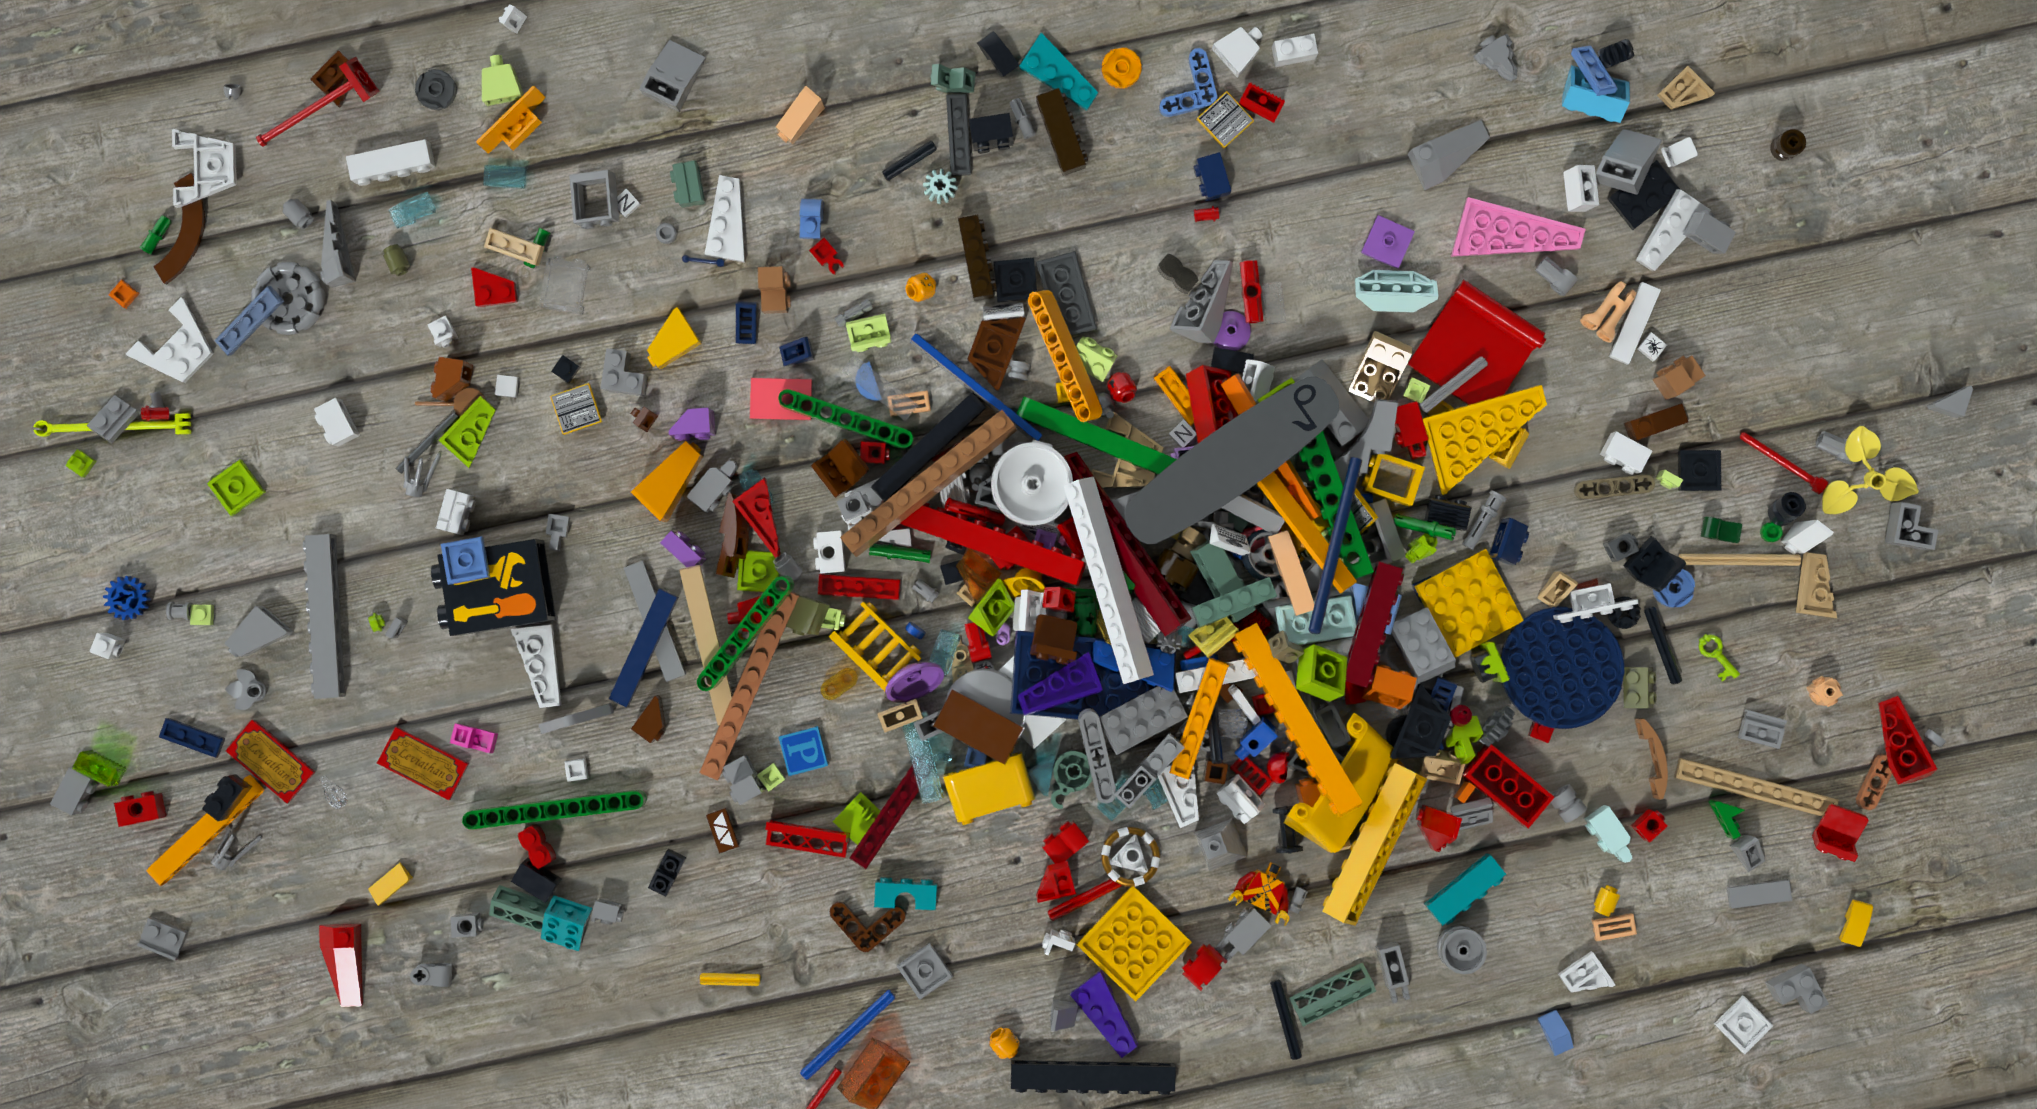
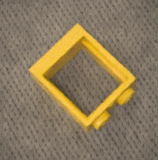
(1412, 487)

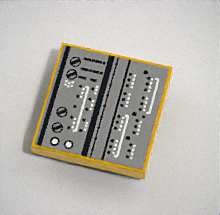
(1225, 120)
(576, 409)
(1362, 513)

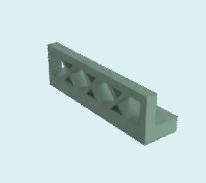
(519, 903)
(1352, 992)

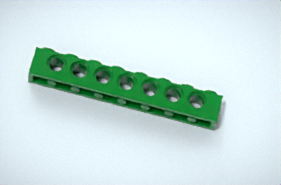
(1363, 566)

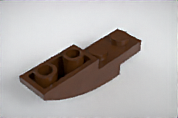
(735, 540)

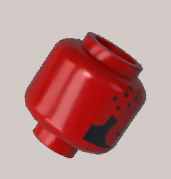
(1121, 387)

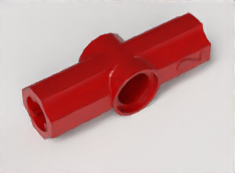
(1250, 278)

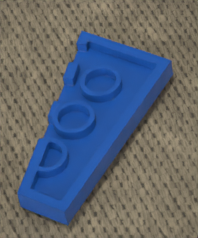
(1161, 664)

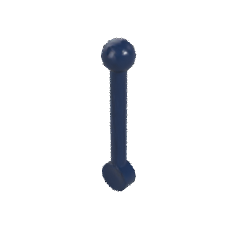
(720, 263)

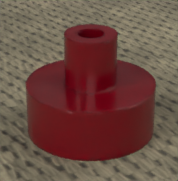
(1460, 715)

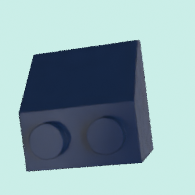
(1509, 541)

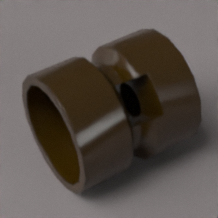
(1788, 145)

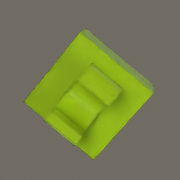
(80, 463)

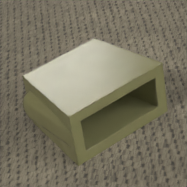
(807, 616)

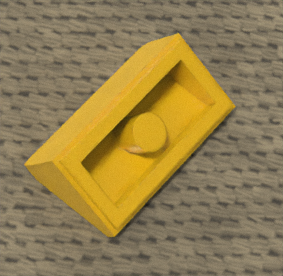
(1510, 449)
(390, 884)

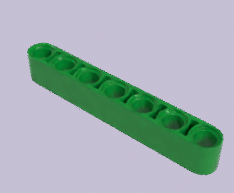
(838, 411)
(736, 637)

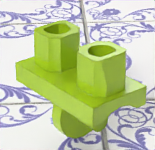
(1421, 548)

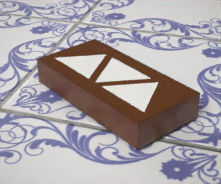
(722, 830)

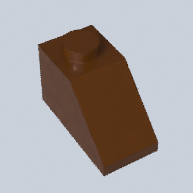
(651, 721)

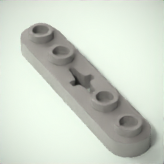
(1093, 738)

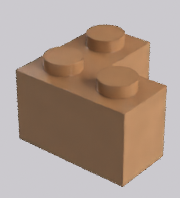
(773, 287)
(1678, 377)

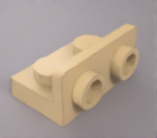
(1443, 767)

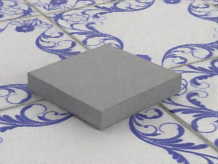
(925, 971)

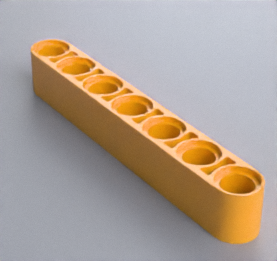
(1065, 355)
(198, 838)

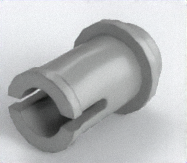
(926, 591)
(1297, 900)

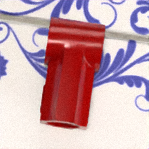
(978, 646)

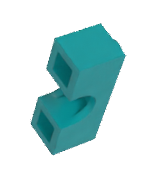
(923, 892)

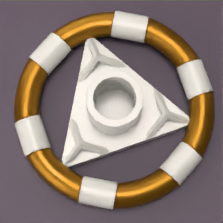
(1130, 856)

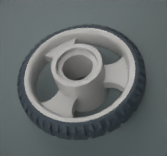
(1258, 557)

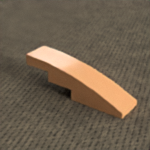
(1291, 572)

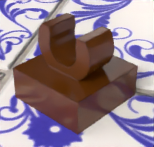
(643, 419)

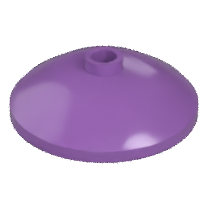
(914, 681)

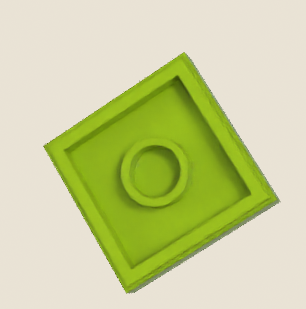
(236, 487)
(756, 571)

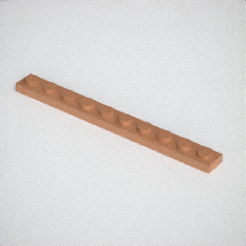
(747, 689)

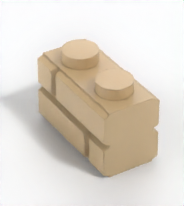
(900, 715)

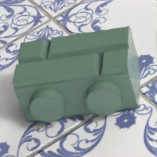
(688, 184)

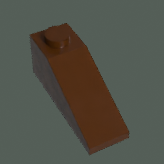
(1656, 422)

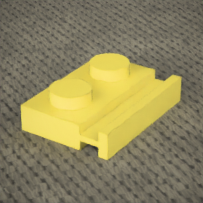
(1213, 636)

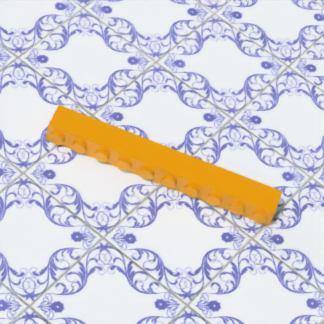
(1298, 721)

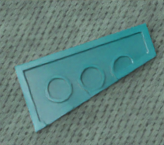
(1055, 71)

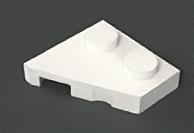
(1586, 974)

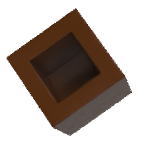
(1215, 772)

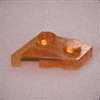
(977, 574)

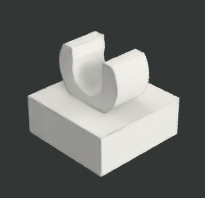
(512, 18)

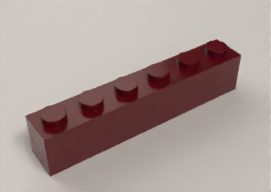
(1372, 623)

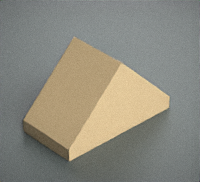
(1557, 589)

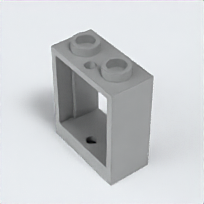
(577, 182)

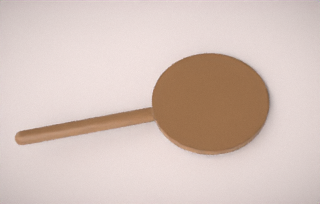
(461, 403)

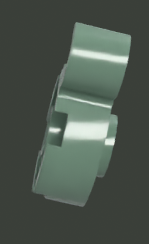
(1064, 780)

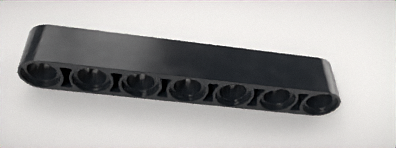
(928, 447)

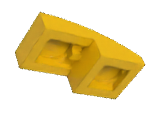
(1857, 923)

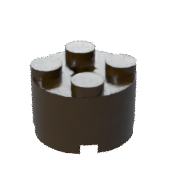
(1176, 570)

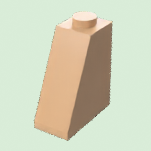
(800, 115)

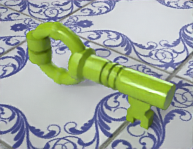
(1729, 670)

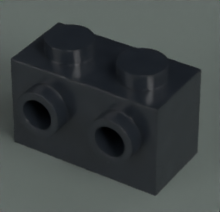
(226, 797)

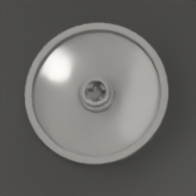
(990, 690)

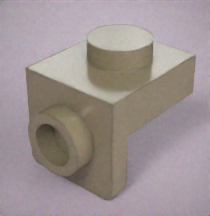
(1284, 649)

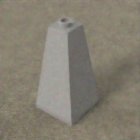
(1220, 844)

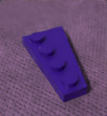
(1066, 685)
(1100, 1006)

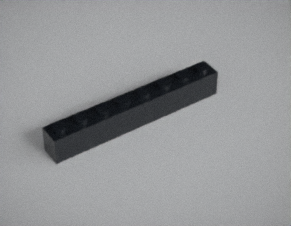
(1093, 1076)

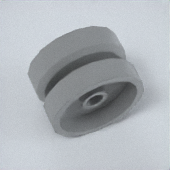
(1473, 948)

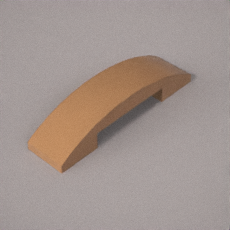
(1659, 782)

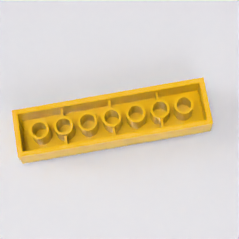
(1374, 844)

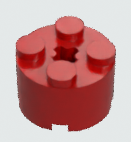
(1204, 966)

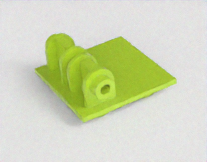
(857, 817)

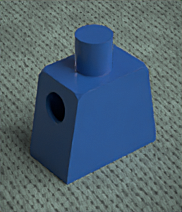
(1263, 733)

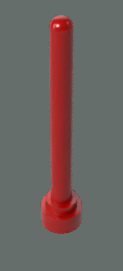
(1817, 484)

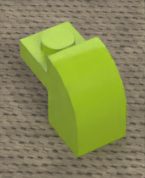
(1463, 737)

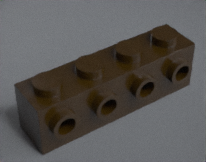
(1061, 132)
(975, 256)

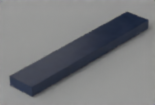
(643, 648)

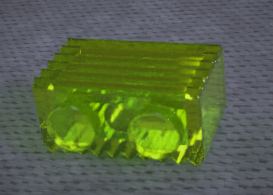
(99, 768)

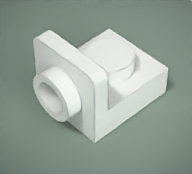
(443, 332)

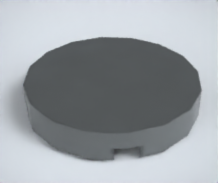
(435, 89)

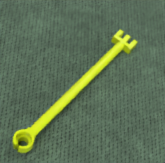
(177, 424)

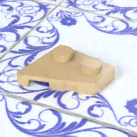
(1685, 89)

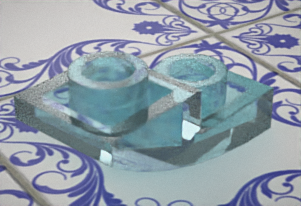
(411, 209)
(944, 650)

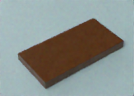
(978, 727)

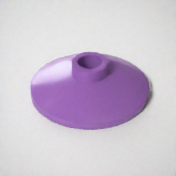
(1239, 337)

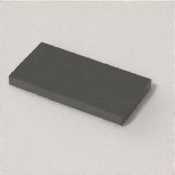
(1065, 281)

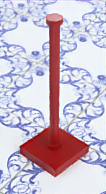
(357, 79)

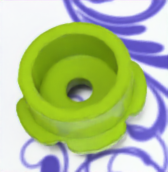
(376, 622)

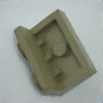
(1639, 687)

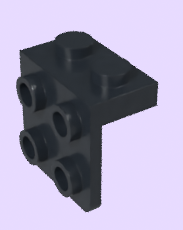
(1654, 565)

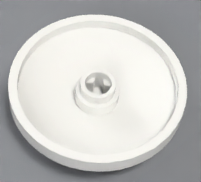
(1030, 483)

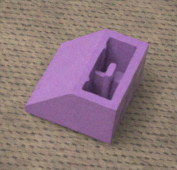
(694, 423)

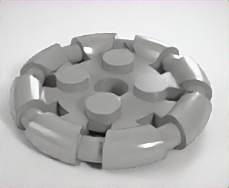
(300, 294)

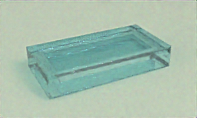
(504, 176)

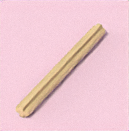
(1741, 559)

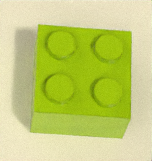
(1321, 673)

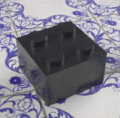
(991, 132)

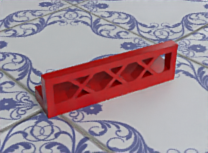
(807, 831)

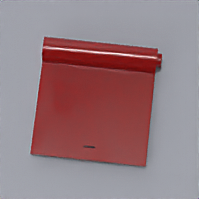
(1473, 328)

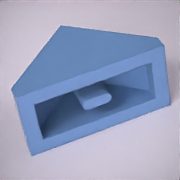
(1556, 1032)

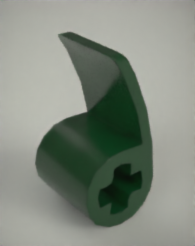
(1721, 530)

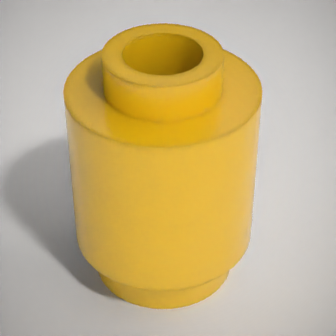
(1606, 900)

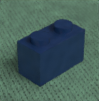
(1212, 176)

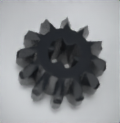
(1616, 53)

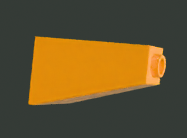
(667, 482)

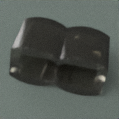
(1173, 270)

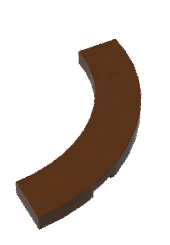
(189, 237)

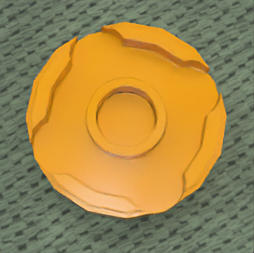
(1121, 68)

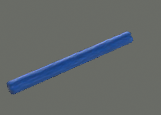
(849, 1033)

